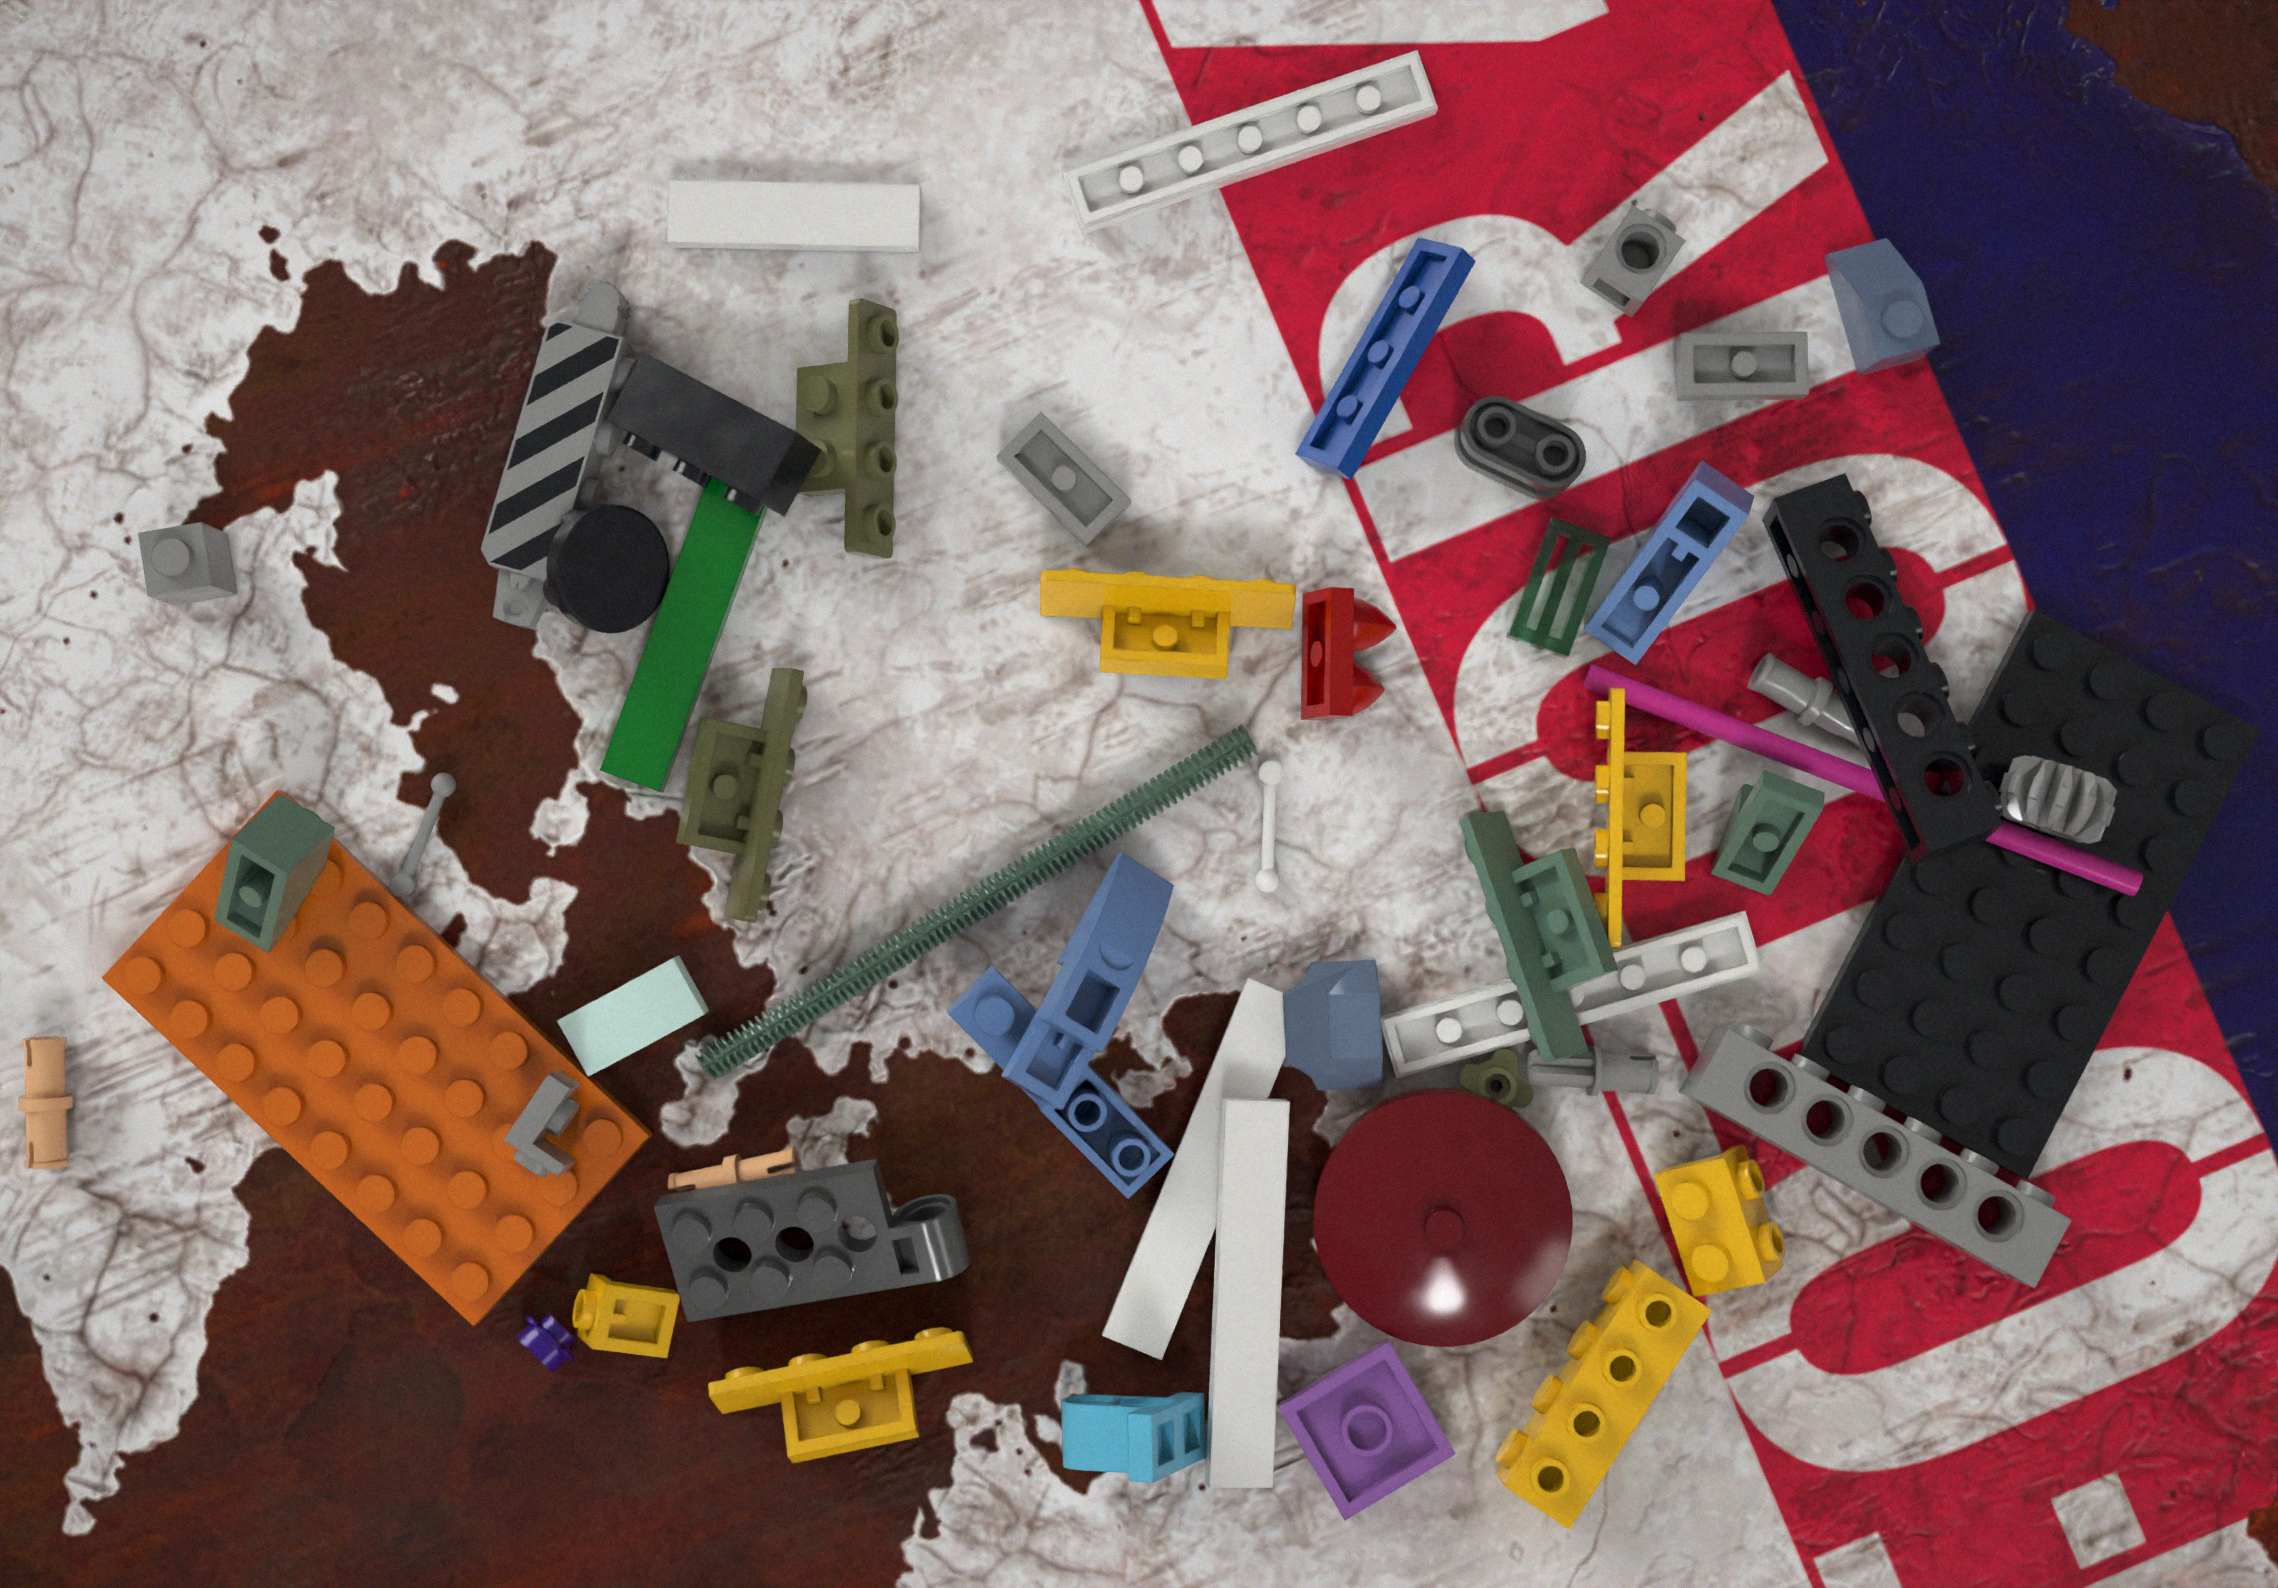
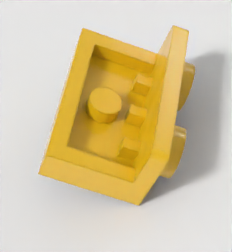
(1721, 1222)

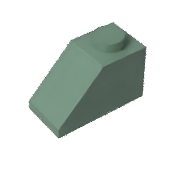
(272, 871)

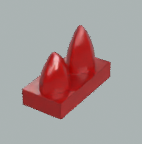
(1331, 633)

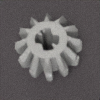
(2057, 799)

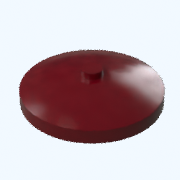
(1442, 1217)

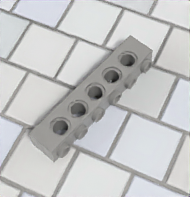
(2015, 1245)

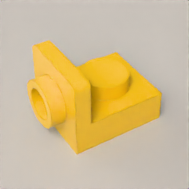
(625, 1317)

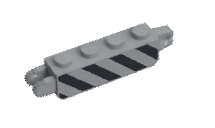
(557, 448)

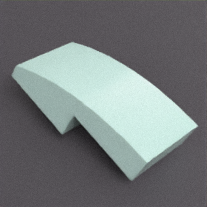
(633, 1015)

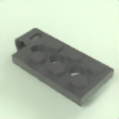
(910, 1248)

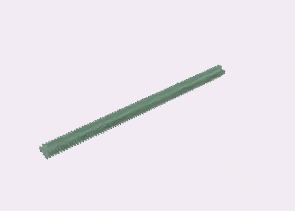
(977, 904)

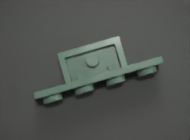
(1544, 927)

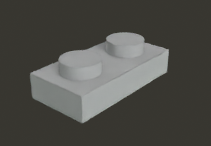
(1742, 366)
(1064, 479)

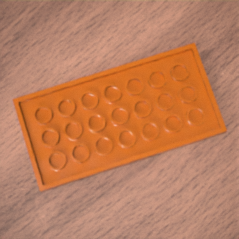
(381, 1071)

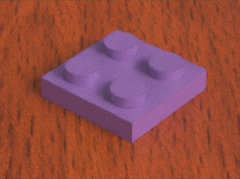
(1366, 1429)

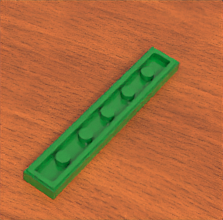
(683, 640)

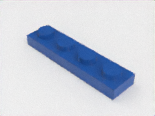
(1385, 357)

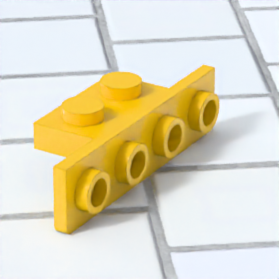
(1166, 621)
(1642, 814)
(845, 1398)

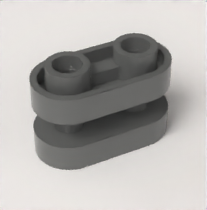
(1519, 448)

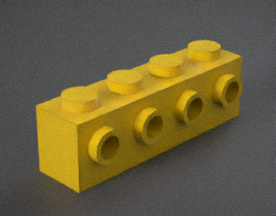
(1600, 1392)

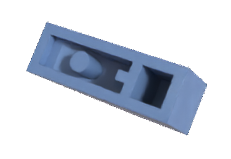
(1670, 562)

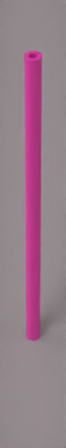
(1849, 775)

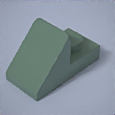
(1766, 831)

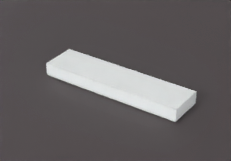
(794, 216)

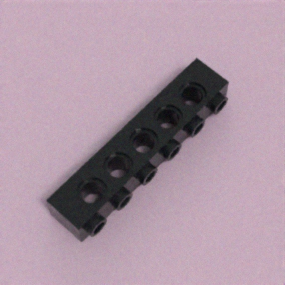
(1924, 820)

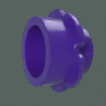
(547, 1341)

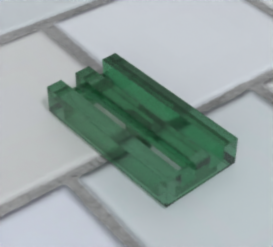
(1540, 637)

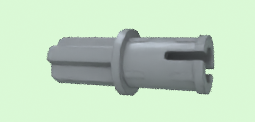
(1596, 1071)

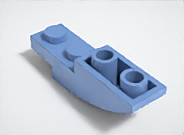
(1093, 983)
(1095, 1113)

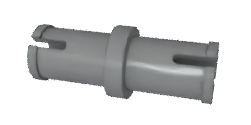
(1808, 698)

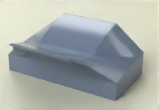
(1336, 1025)

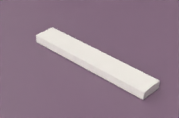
(1249, 142)
(1646, 975)
(1187, 1201)
(1247, 1292)

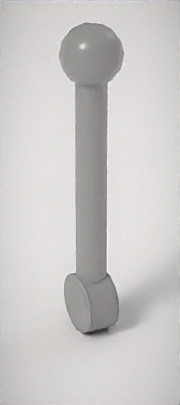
(404, 883)

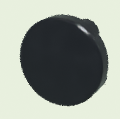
(606, 568)

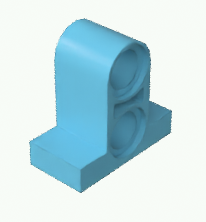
(1133, 1434)

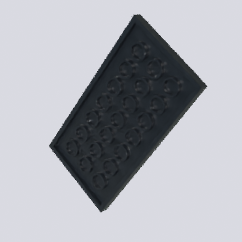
(1997, 971)

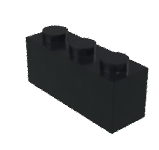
(712, 437)

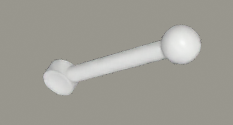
(1269, 774)

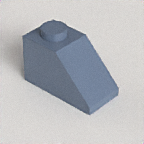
(1881, 306)

